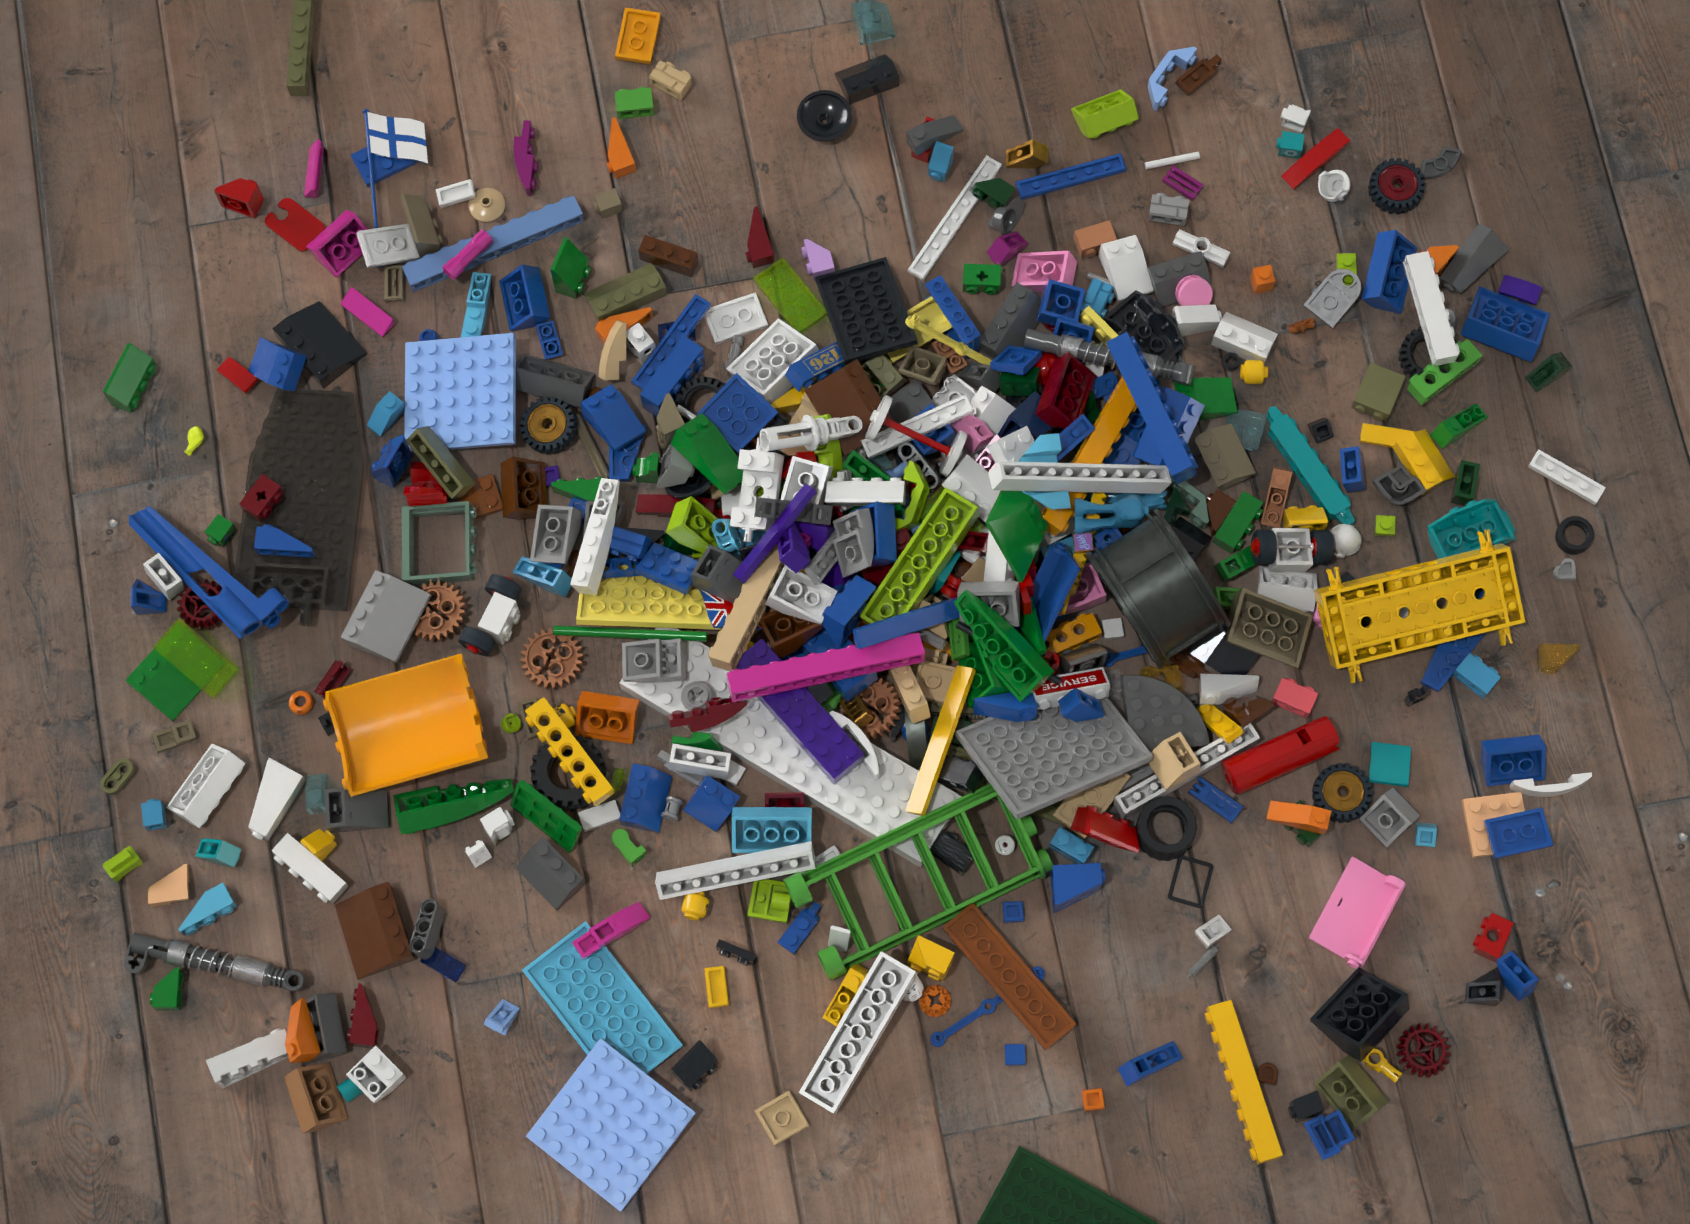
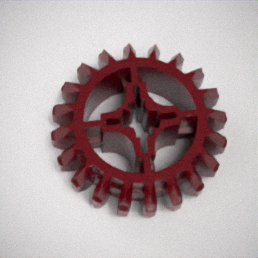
(198, 618)
(1420, 1043)

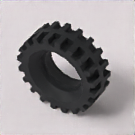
(561, 797)

